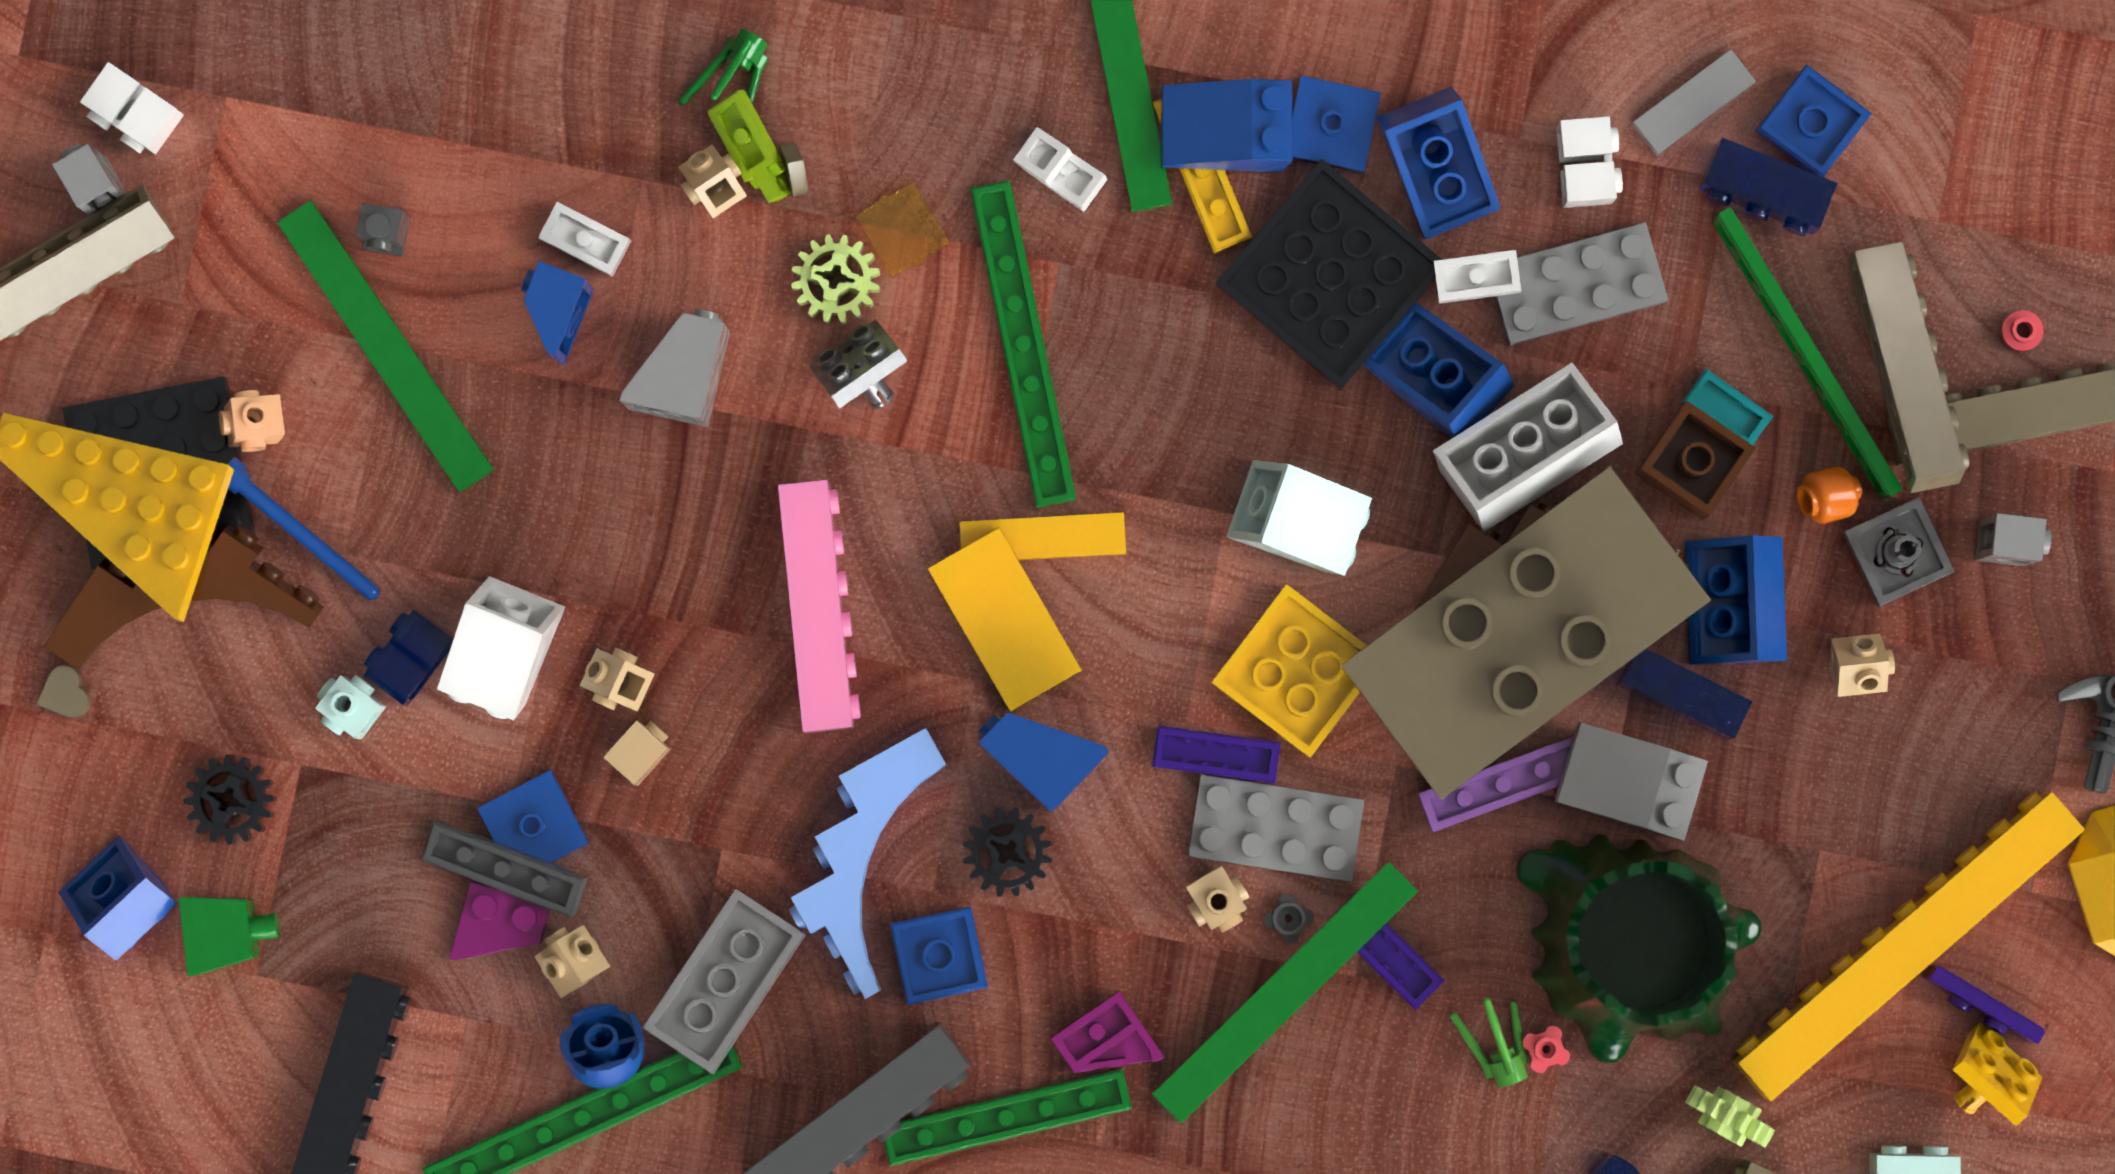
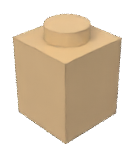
(638, 751)

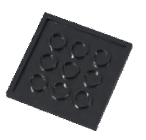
(1330, 274)
(174, 420)

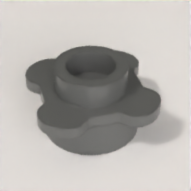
(1300, 918)

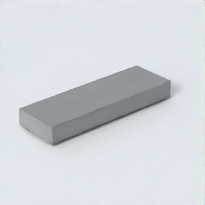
(1693, 102)

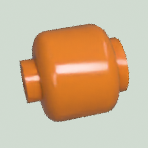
(1829, 494)

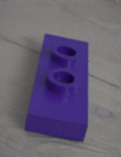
(1216, 754)
(1400, 965)
(1998, 1016)

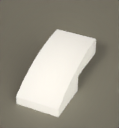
(1060, 169)

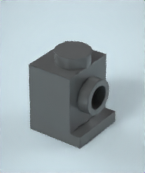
(383, 229)

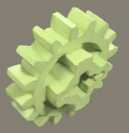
(839, 261)
(1730, 1116)

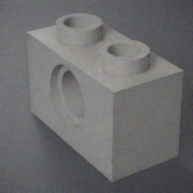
(88, 177)
(2012, 540)

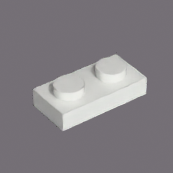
(584, 239)
(1477, 276)

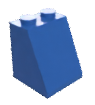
(1040, 757)

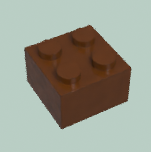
(1695, 460)

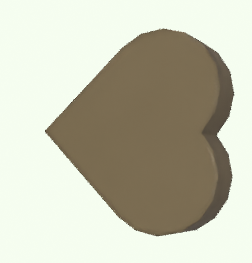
(794, 168)
(65, 693)

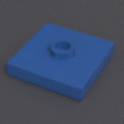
(1813, 121)
(1333, 123)
(535, 819)
(939, 955)

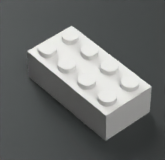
(1528, 447)

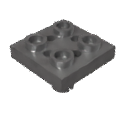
(859, 366)
(1924, 556)

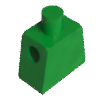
(222, 932)

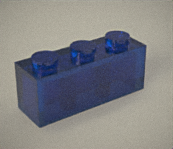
(1767, 187)
(1685, 693)

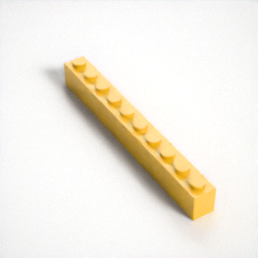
(1907, 945)

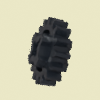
(236, 782)
(996, 868)

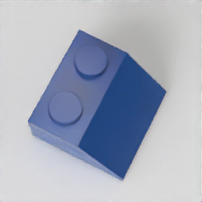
(557, 306)
(116, 898)

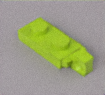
(750, 145)

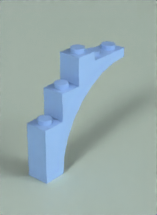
(836, 901)

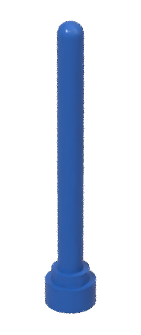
(241, 483)

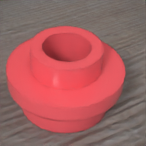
(2010, 334)

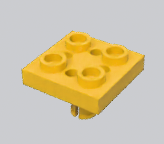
(1995, 1075)

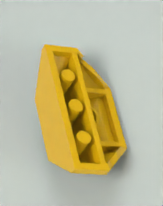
(2094, 876)

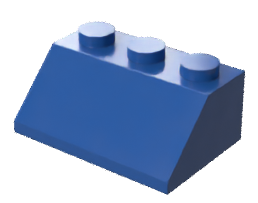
(1747, 600)

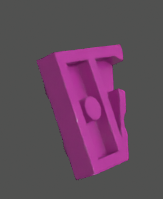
(497, 923)
(1106, 1038)

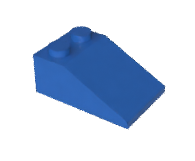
(1227, 125)
(1438, 162)
(1439, 372)

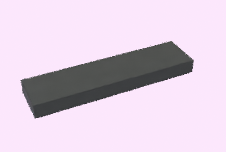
(504, 868)

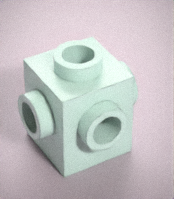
(363, 709)

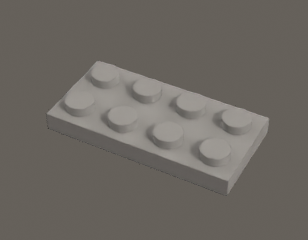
(1583, 284)
(1276, 828)
(724, 981)

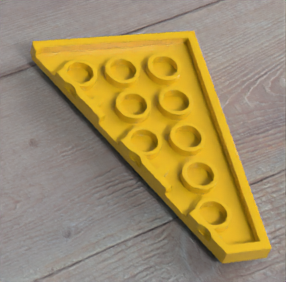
(129, 500)

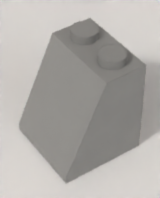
(682, 371)

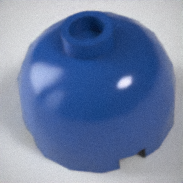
(603, 1046)

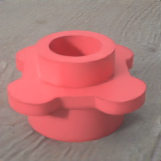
(1542, 1060)

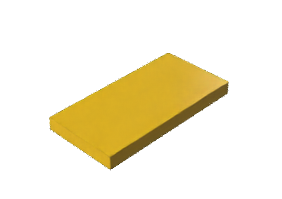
(1004, 619)

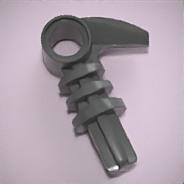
(2103, 747)

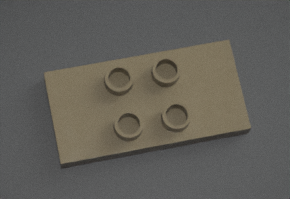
(1525, 633)

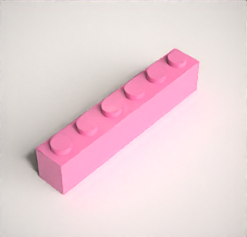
(816, 606)

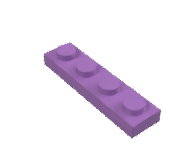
(1498, 786)

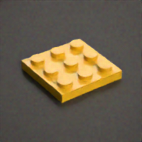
(1293, 672)

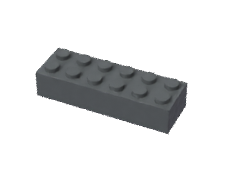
(871, 1108)

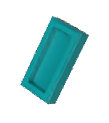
(1728, 406)

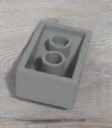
(1631, 781)

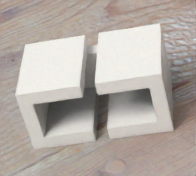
(130, 108)
(1588, 182)

